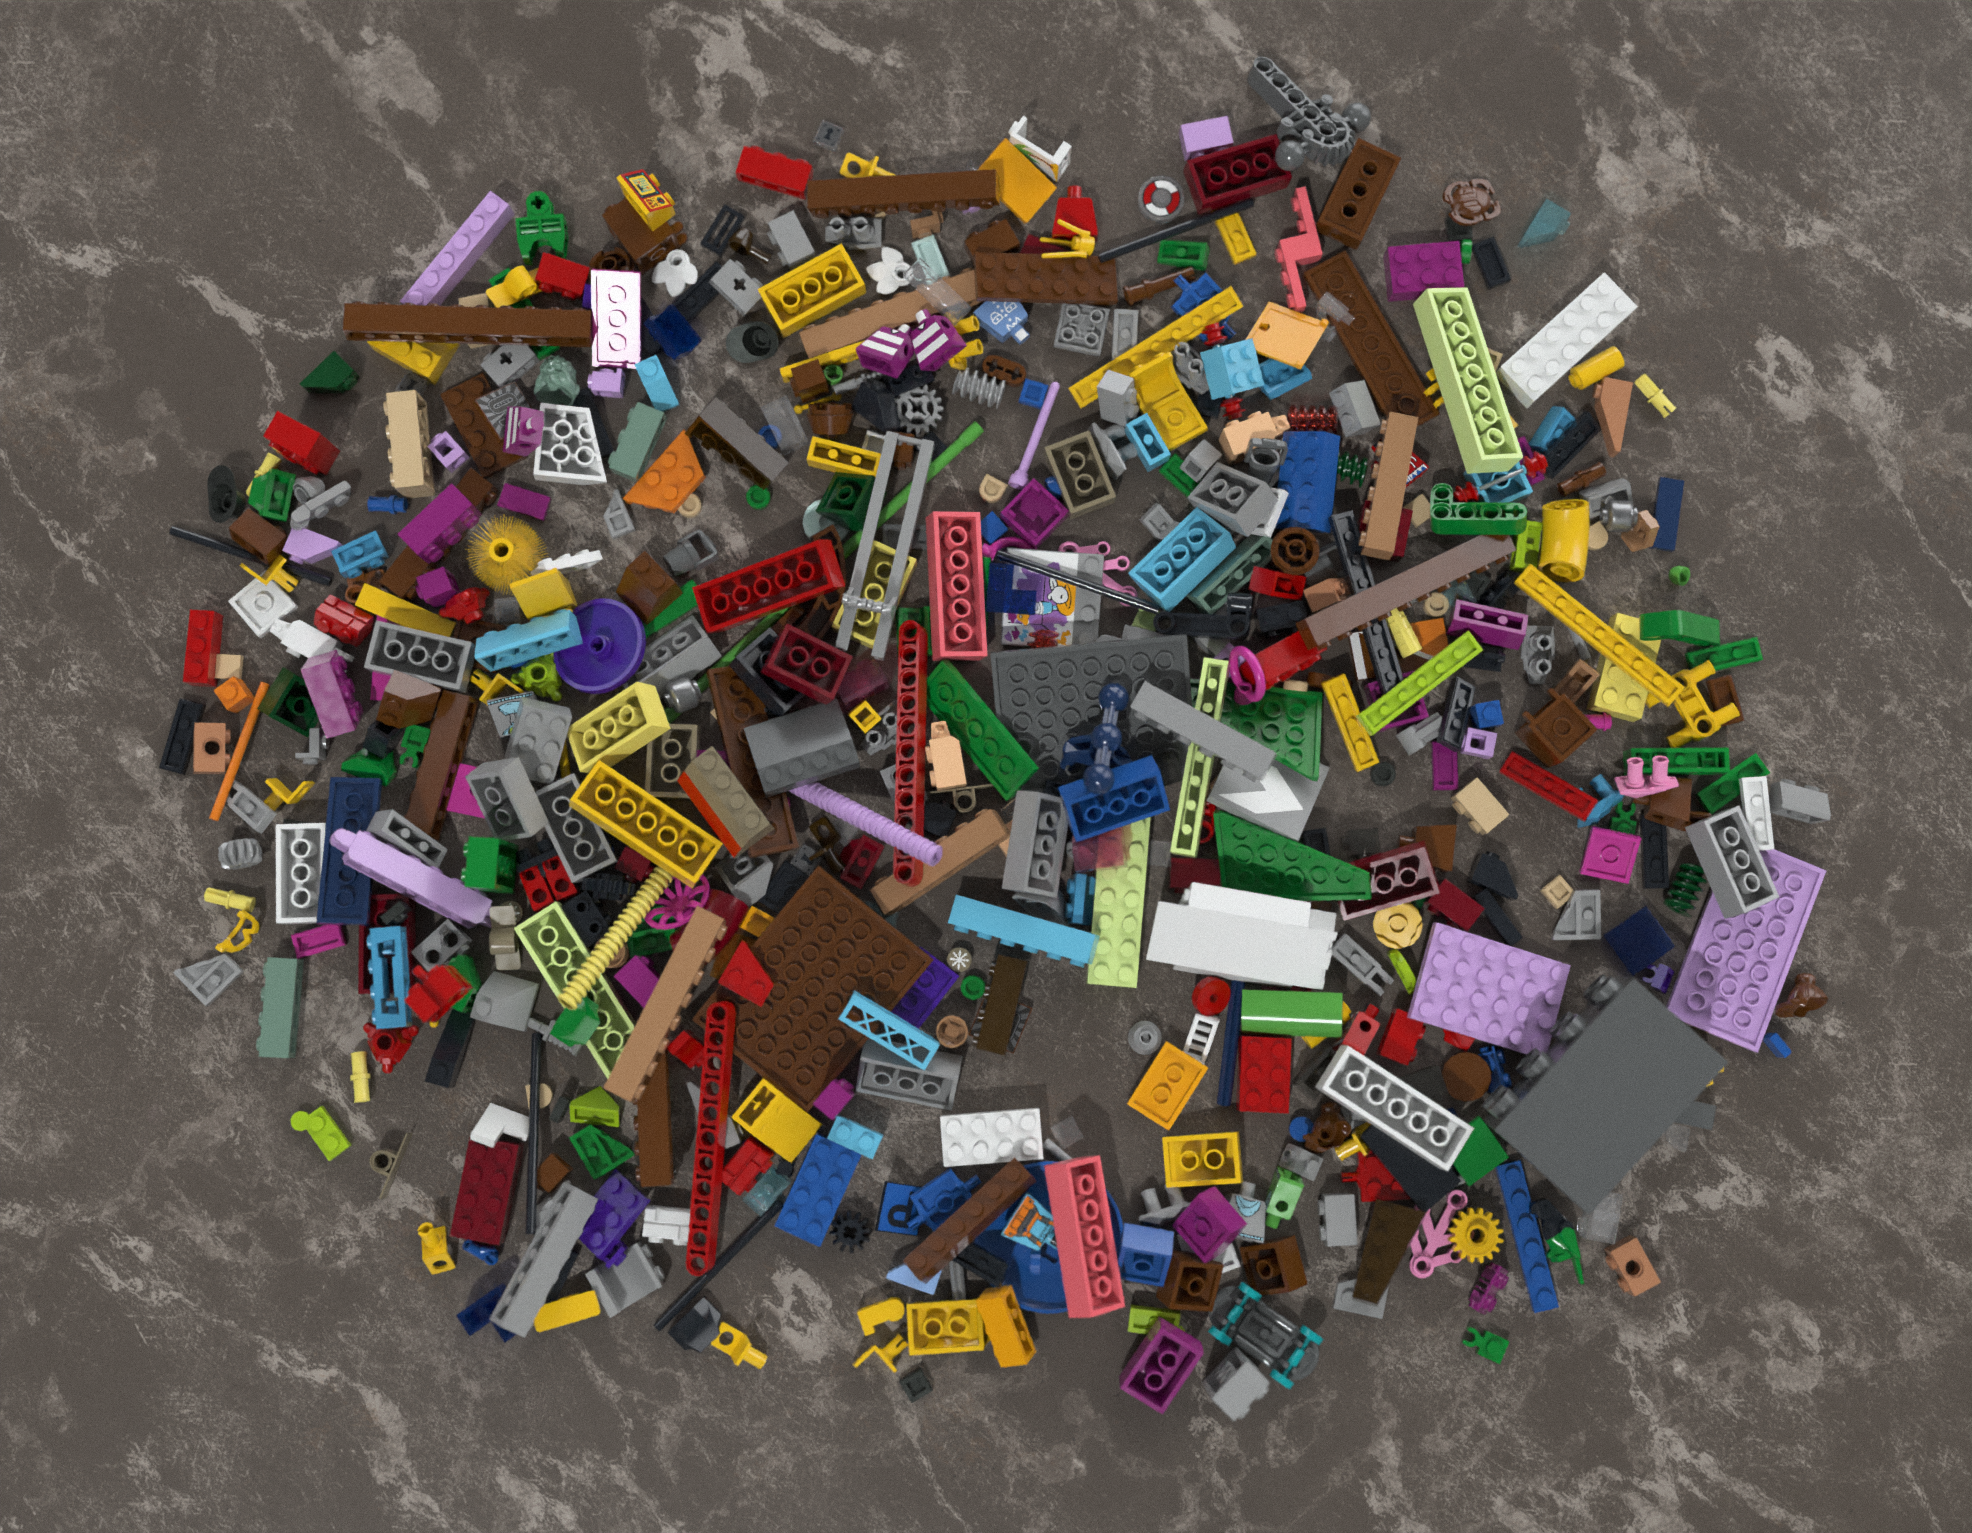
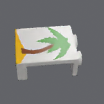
(1049, 165)

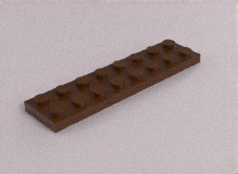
(1371, 341)
(736, 709)

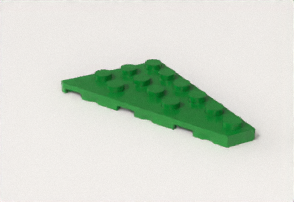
(1281, 722)
(1280, 867)

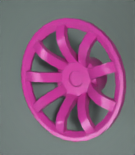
(679, 905)

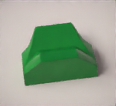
(272, 494)
(367, 765)
(577, 1025)

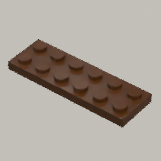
(1044, 280)

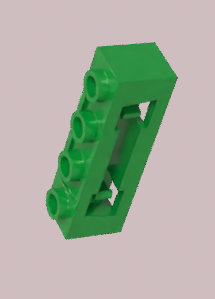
(1683, 760)

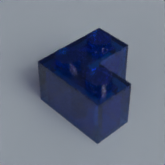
(1002, 596)
(480, 1312)

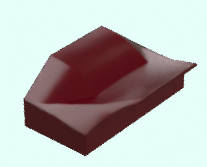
(860, 860)

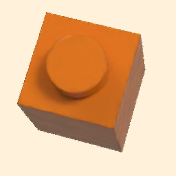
(234, 694)

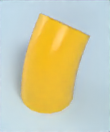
(1565, 539)

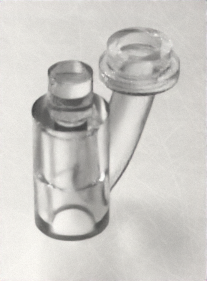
(1330, 305)

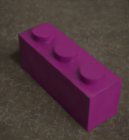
(1488, 624)
(835, 1097)

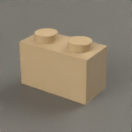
(1479, 807)

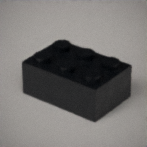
(748, 667)

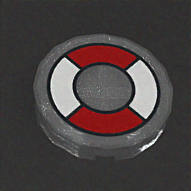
(1161, 199)

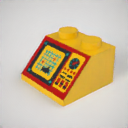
(646, 197)

